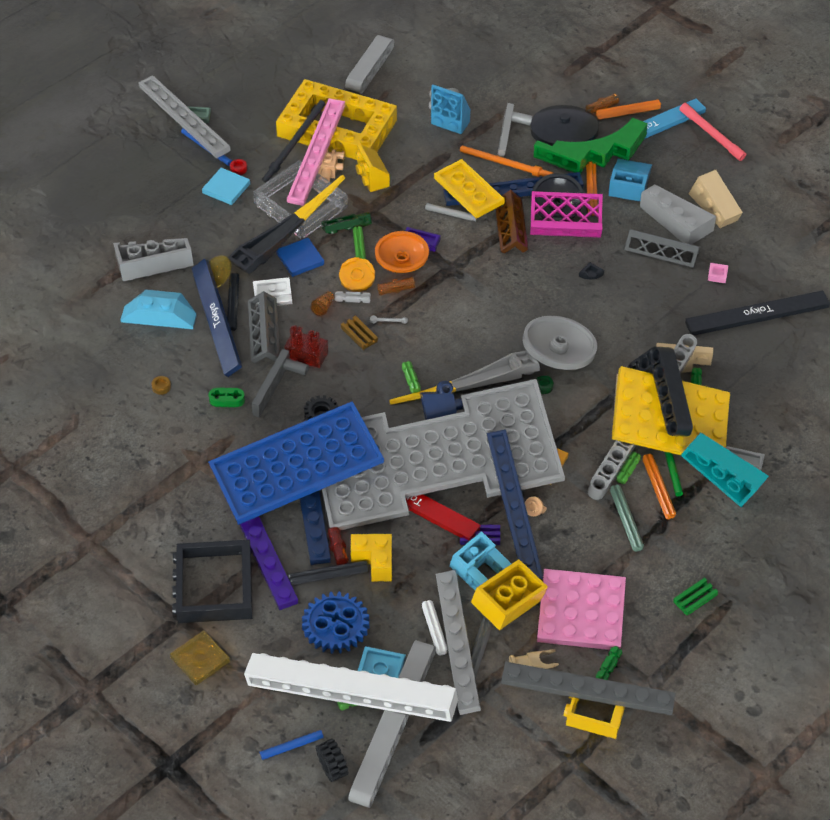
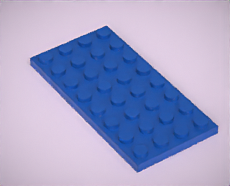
(295, 462)

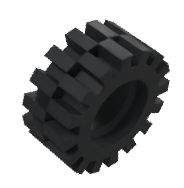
(318, 404)
(332, 760)

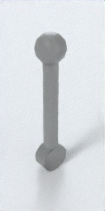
(373, 319)

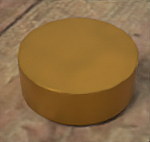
(161, 385)

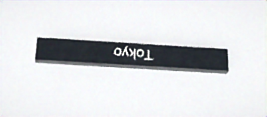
(757, 313)

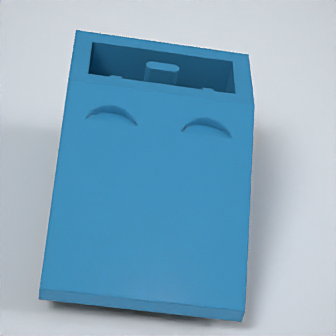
(449, 109)
(629, 179)

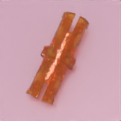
(603, 103)
(396, 286)

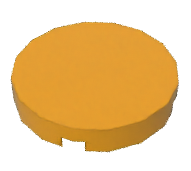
(357, 274)

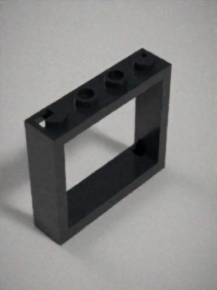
(217, 612)

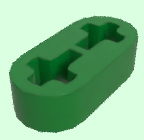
(226, 397)

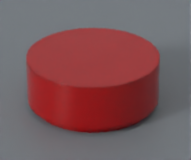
(238, 166)

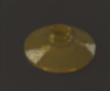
(221, 269)

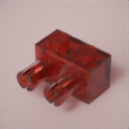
(307, 347)

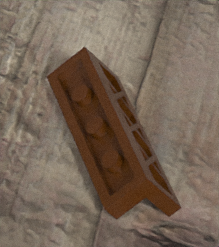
(516, 223)

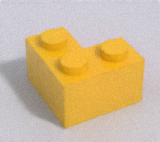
(376, 551)

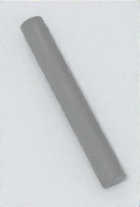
(451, 212)

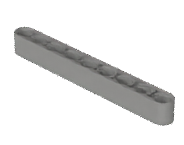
(389, 731)

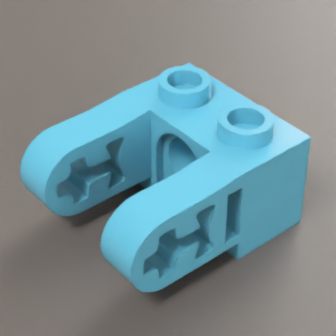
(473, 555)

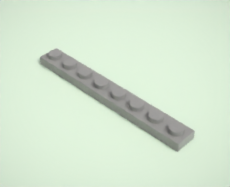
(184, 116)
(458, 642)

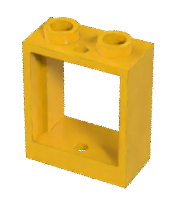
(592, 725)

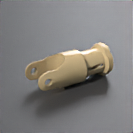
(533, 659)

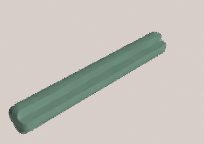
(626, 518)

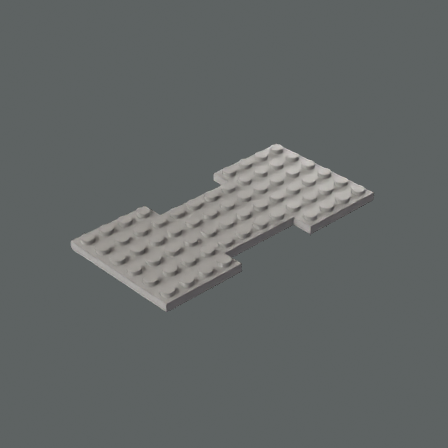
(447, 455)

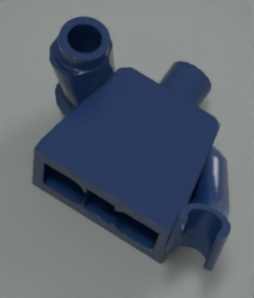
(440, 402)

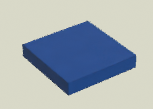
(300, 257)

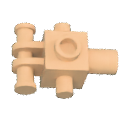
(330, 164)

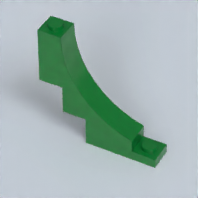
(576, 155)

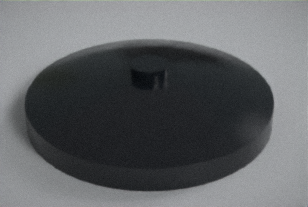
(564, 124)

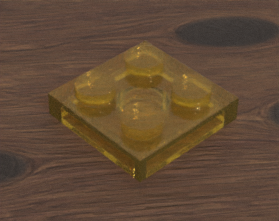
(199, 657)

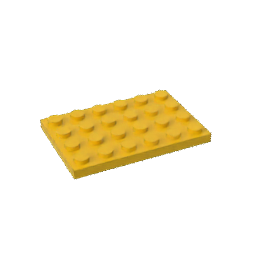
(641, 421)

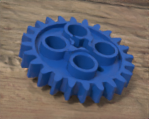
(335, 622)

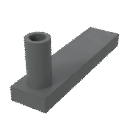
(272, 380)

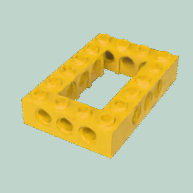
(377, 115)

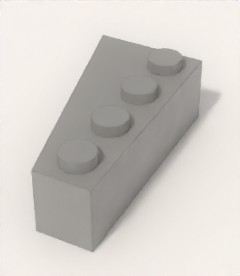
(677, 215)
(152, 258)

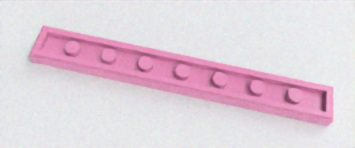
(316, 152)

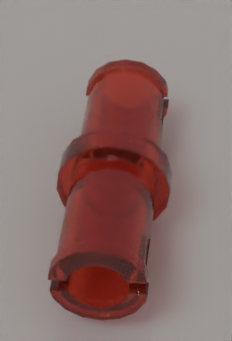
(337, 545)

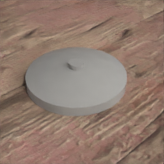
(559, 342)

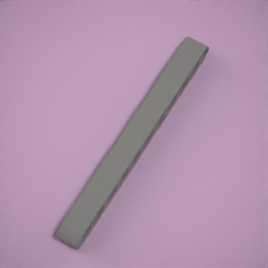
(623, 451)

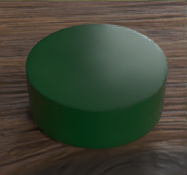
(545, 384)

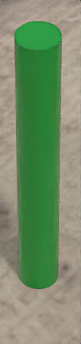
(674, 474)

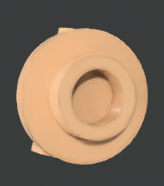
(534, 506)

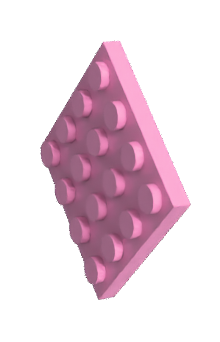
(582, 609)

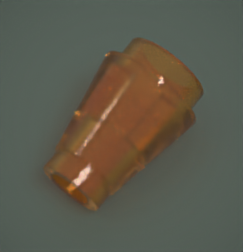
(322, 303)

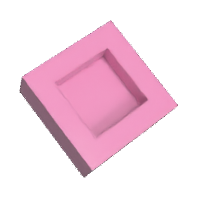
(717, 273)

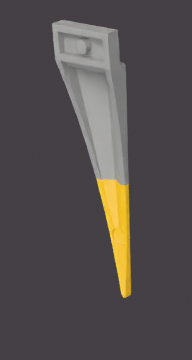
(505, 369)

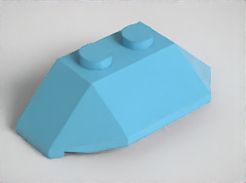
(160, 309)

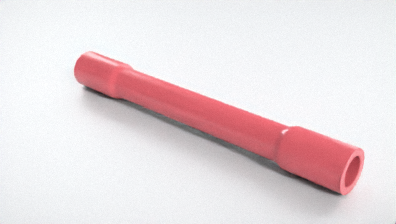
(732, 148)

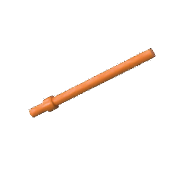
(536, 170)

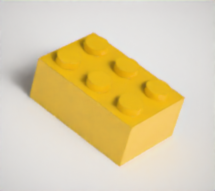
(509, 594)

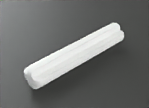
(434, 627)

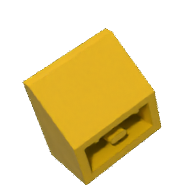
(371, 169)

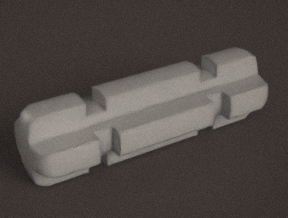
(353, 297)

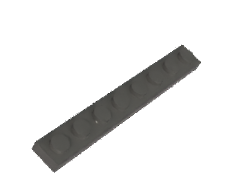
(588, 688)

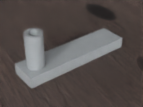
(510, 116)

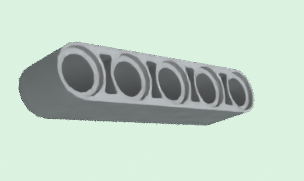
(369, 64)

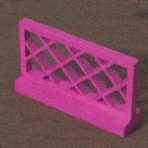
(564, 228)

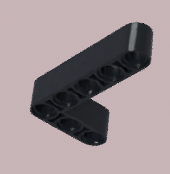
(669, 386)

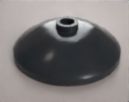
(557, 183)

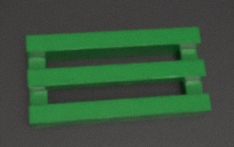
(706, 587)

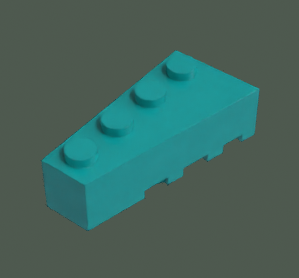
(724, 469)

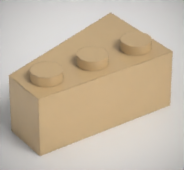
(714, 197)

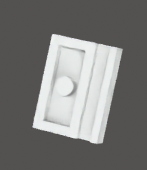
(278, 288)

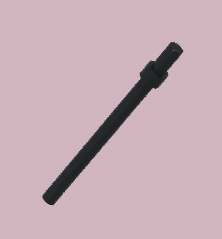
(275, 166)

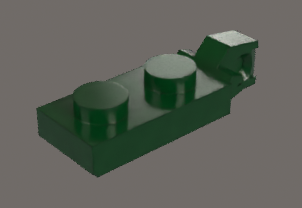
(346, 222)

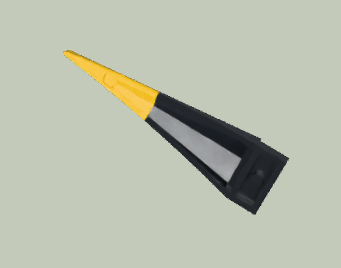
(262, 247)

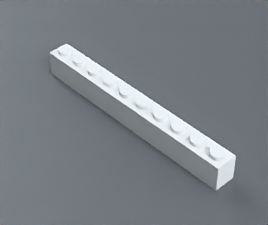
(352, 686)

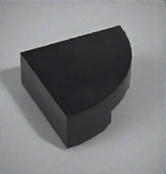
(591, 272)

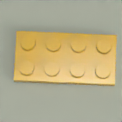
(469, 188)

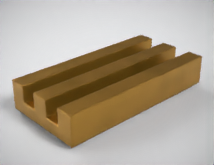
(361, 330)

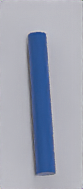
(291, 744)

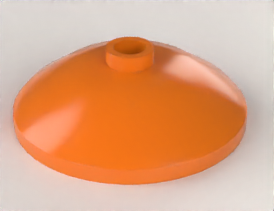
(401, 252)

